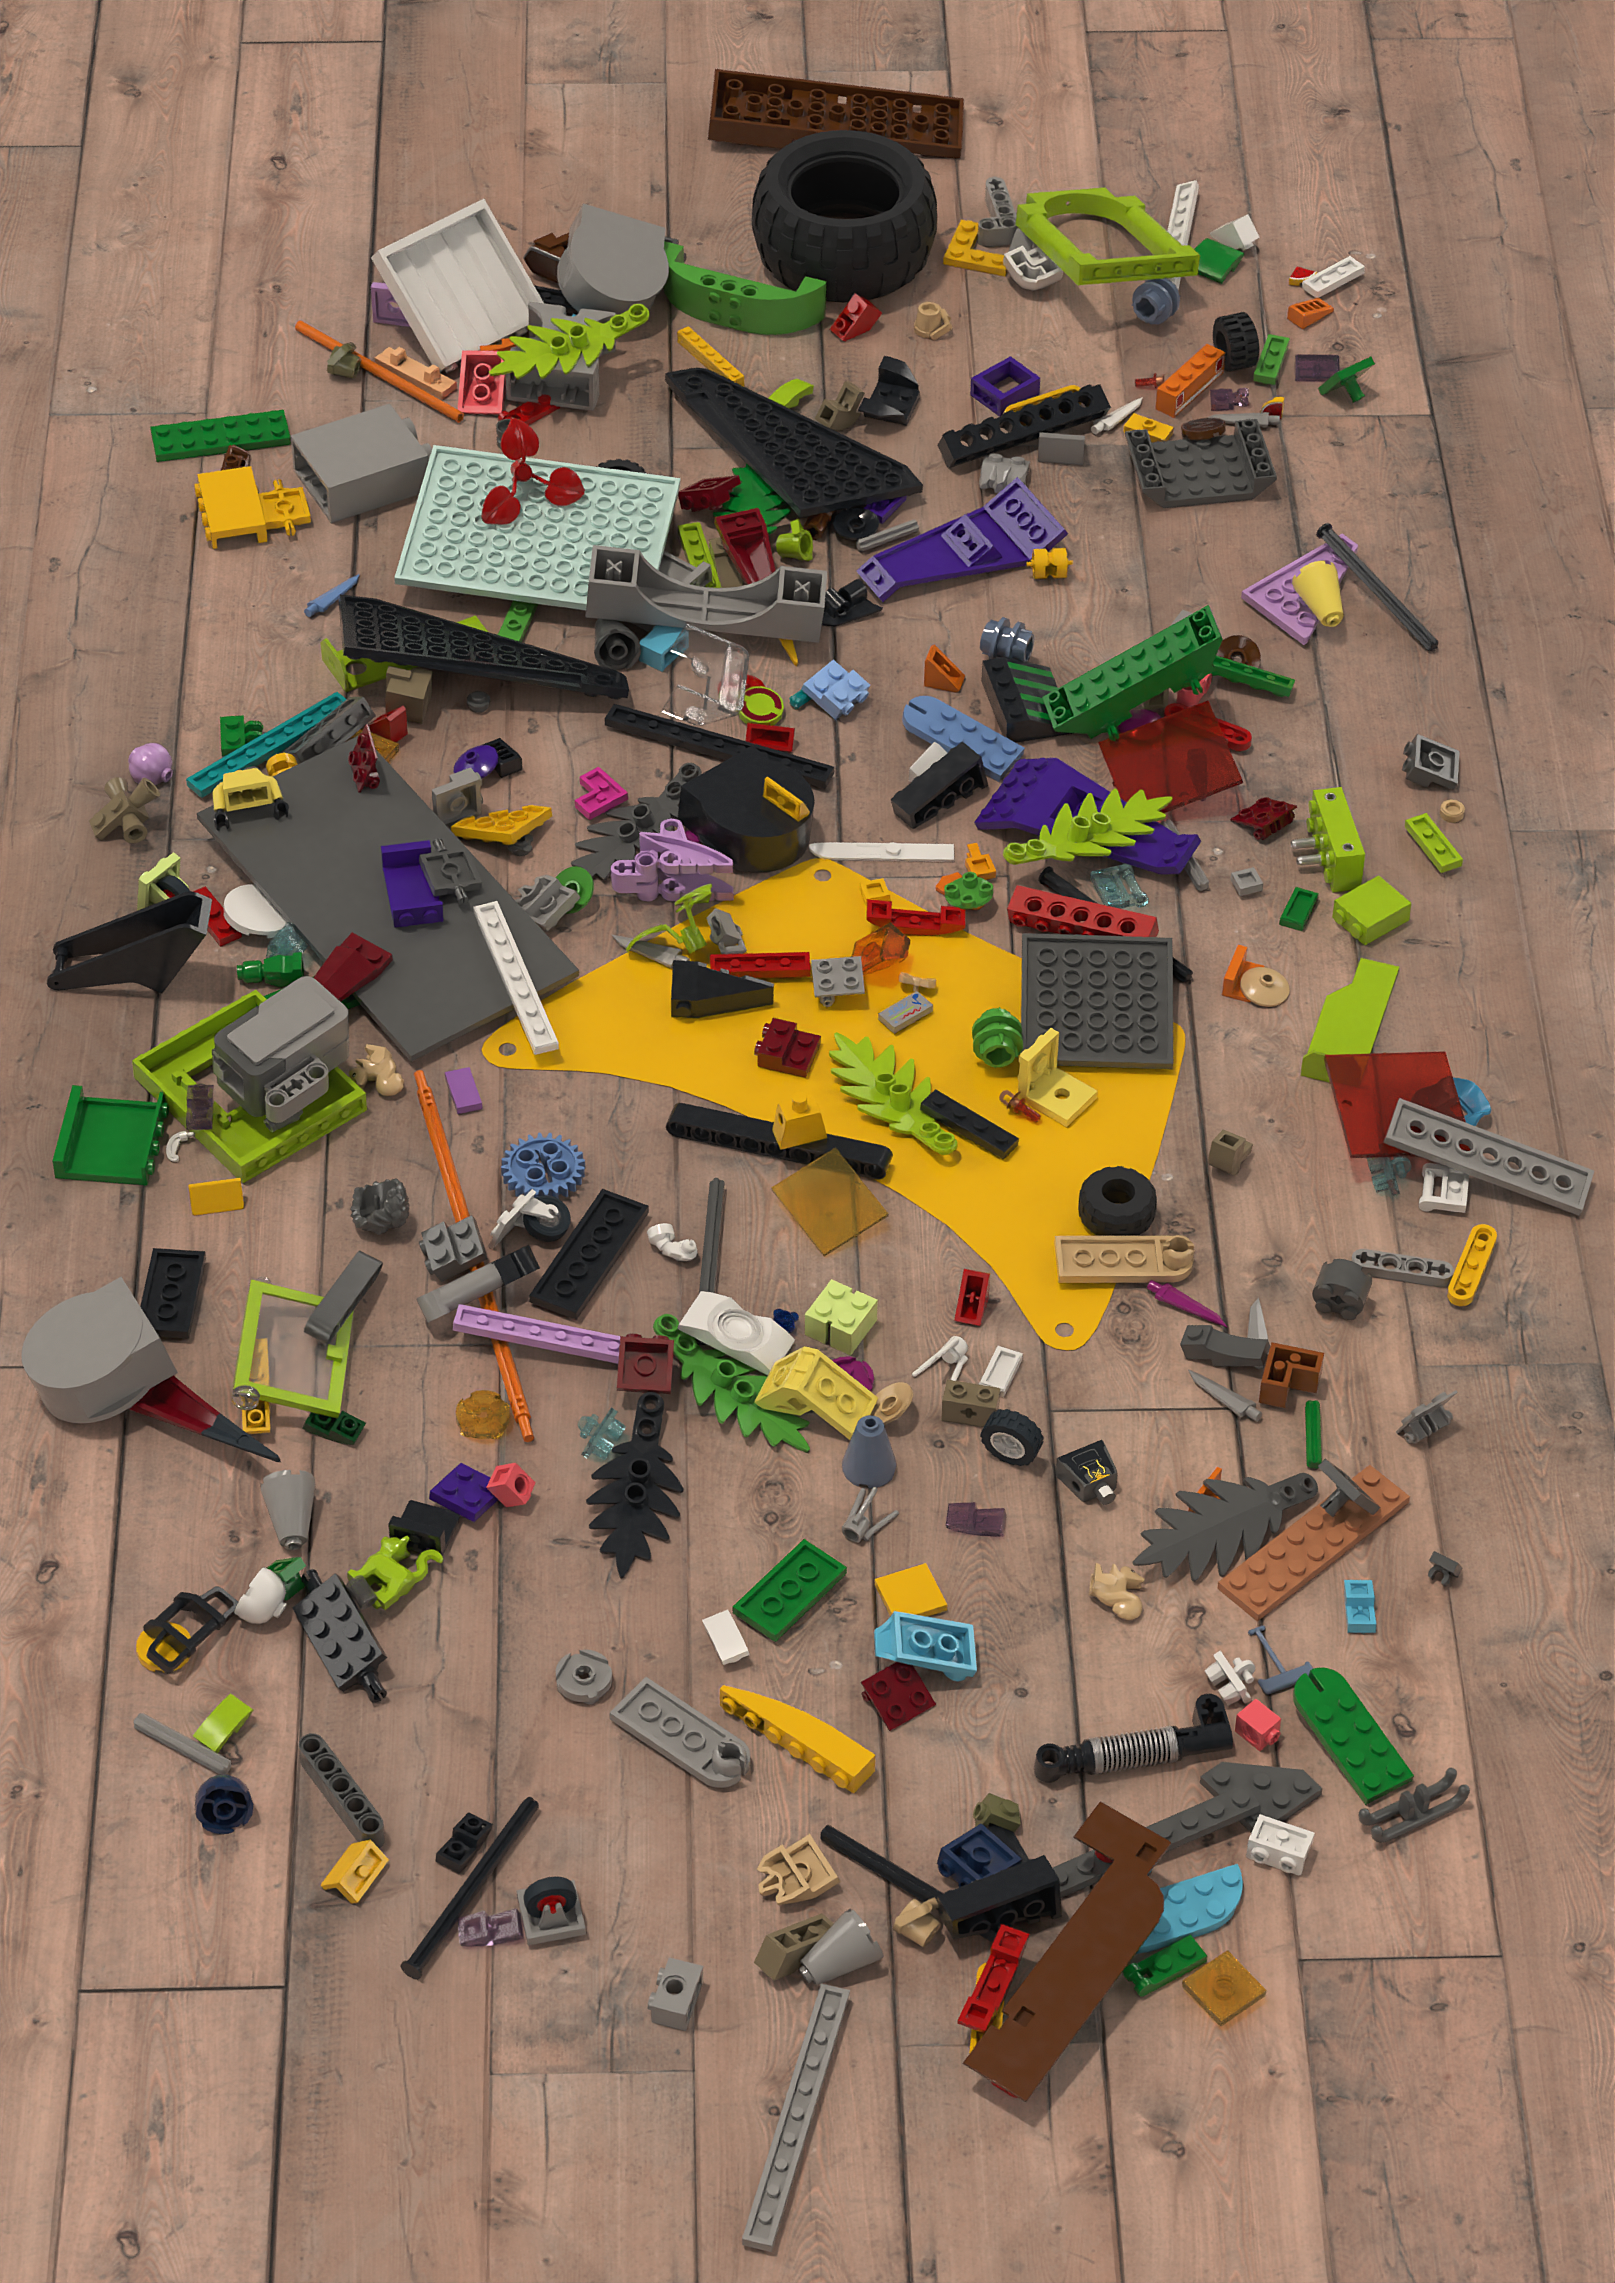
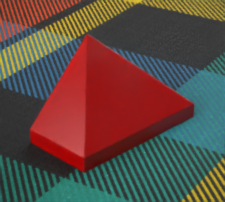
(771, 736)

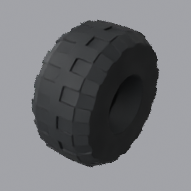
(1114, 1186)

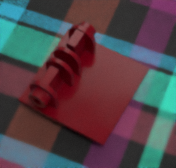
(363, 761)
(1266, 816)
(897, 1694)

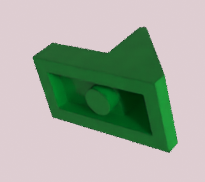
(288, 1572)

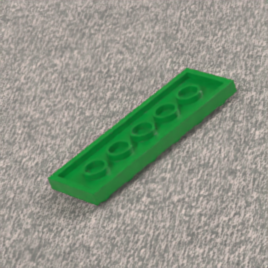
(217, 434)

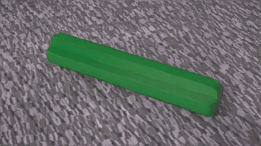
(1313, 1434)

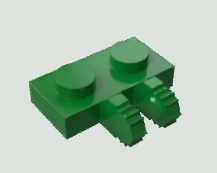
(237, 733)

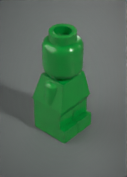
(276, 970)

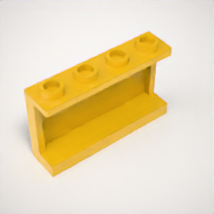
(230, 504)

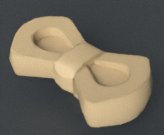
(916, 981)

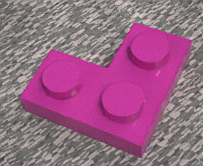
(602, 795)

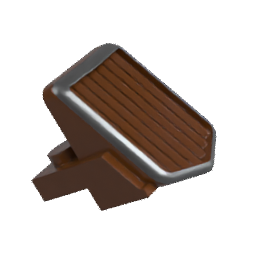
(545, 255)

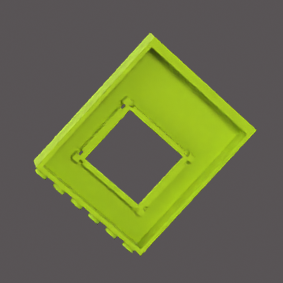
(245, 1142)

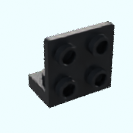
(425, 1526)

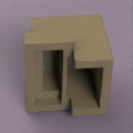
(410, 690)

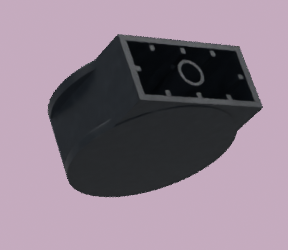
(735, 819)

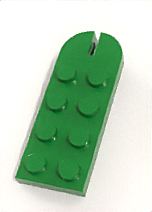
(1350, 1734)

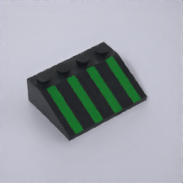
(1016, 698)

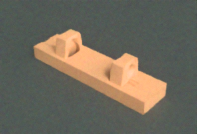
(416, 373)

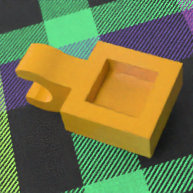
(978, 863)

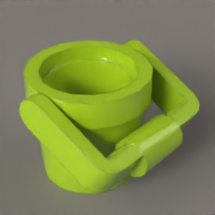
(795, 544)

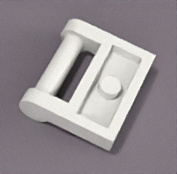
(1453, 1189)

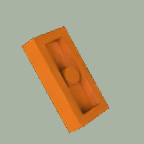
(1234, 973)

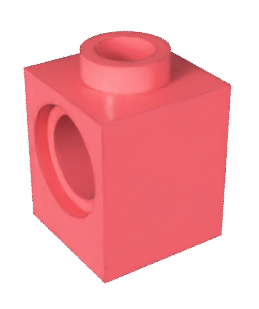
(511, 1485)
(1258, 1725)

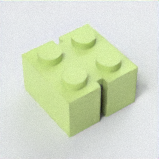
(848, 1314)

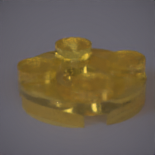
(487, 1427)

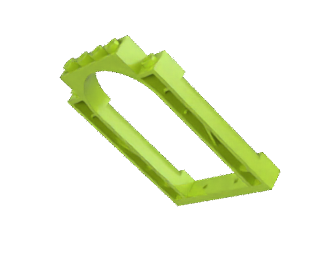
(1169, 256)

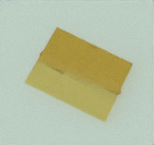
(829, 1202)

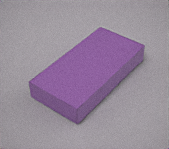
(463, 1090)

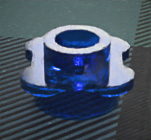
(786, 1319)

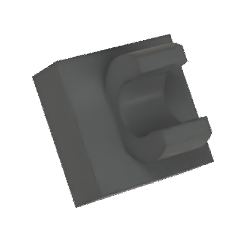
(1443, 1564)

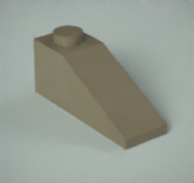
(785, 1948)

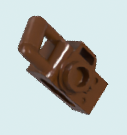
(235, 458)

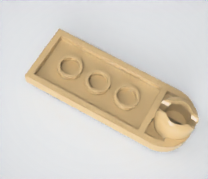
(1123, 1259)

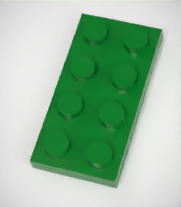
(789, 1590)

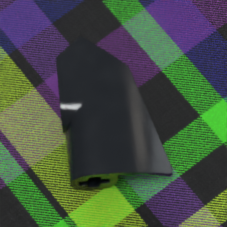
(847, 604)

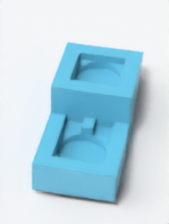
(1359, 1606)

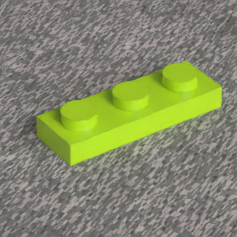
(1433, 843)

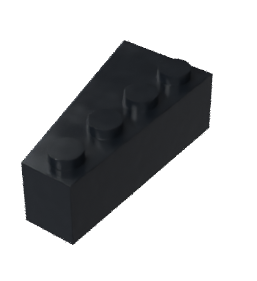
(940, 786)
(1002, 1898)

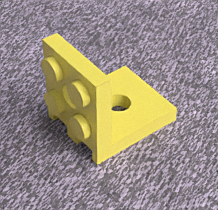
(1042, 1081)

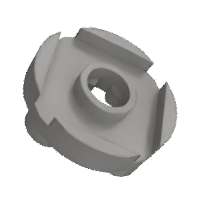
(579, 1689)

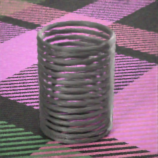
(359, 1586)

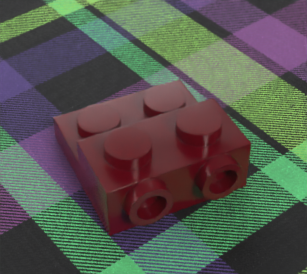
(707, 493)
(786, 1048)
(645, 1364)

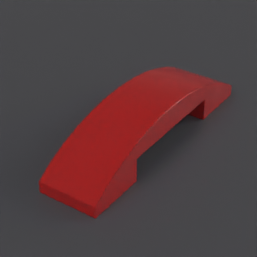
(916, 922)
(995, 1979)

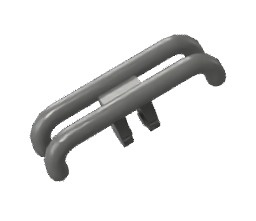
(1414, 1808)

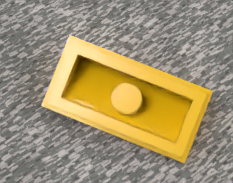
(784, 800)
(216, 1196)

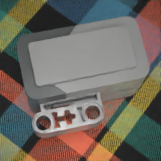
(283, 1050)

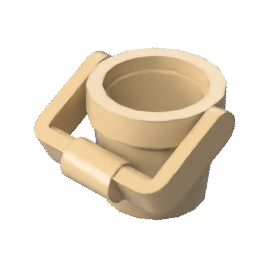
(929, 323)
(917, 1921)

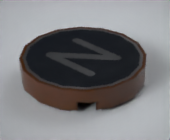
(1203, 428)

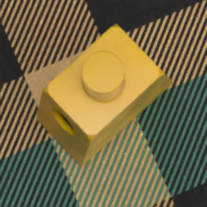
(798, 1121)

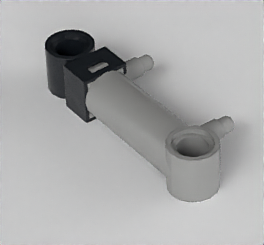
(478, 1283)

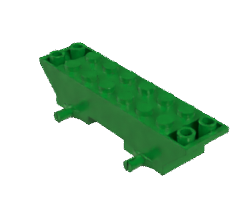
(1108, 692)

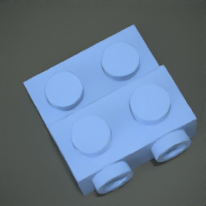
(836, 689)

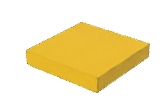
(911, 1592)

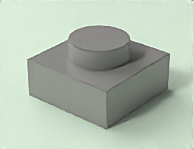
(1246, 881)

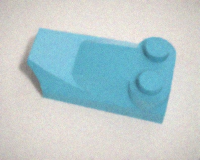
(928, 1644)

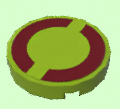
(761, 706)

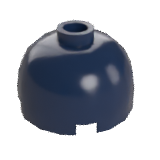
(223, 1804)

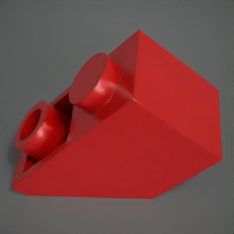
(855, 318)

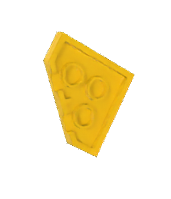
(502, 825)

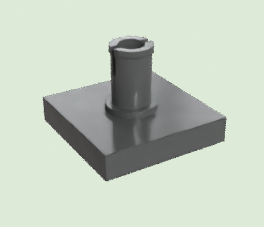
(1345, 1490)

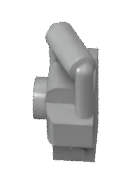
(725, 933)

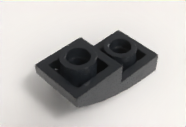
(465, 1842)

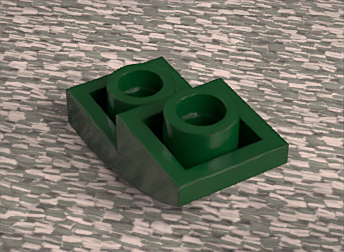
(342, 1429)

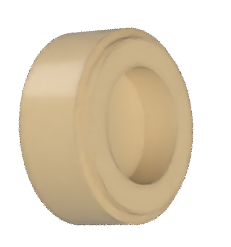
(1452, 811)

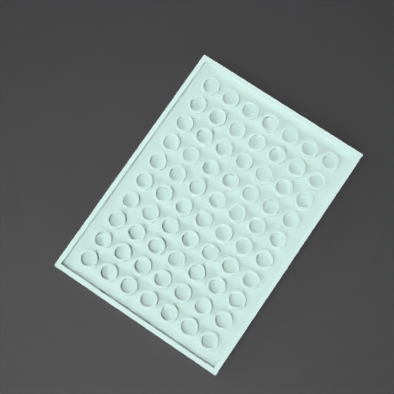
(547, 547)

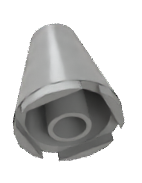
(289, 1505)
(840, 1950)

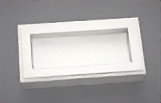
(1002, 1369)

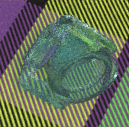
(286, 942)

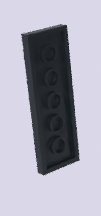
(589, 1254)

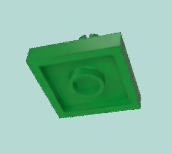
(1347, 378)

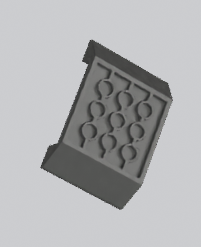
(1203, 470)

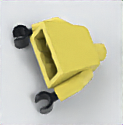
(246, 790)

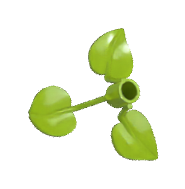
(691, 935)

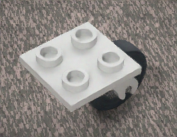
(542, 1217)

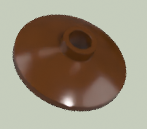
(1240, 647)

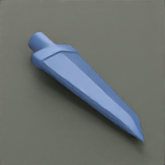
(327, 599)

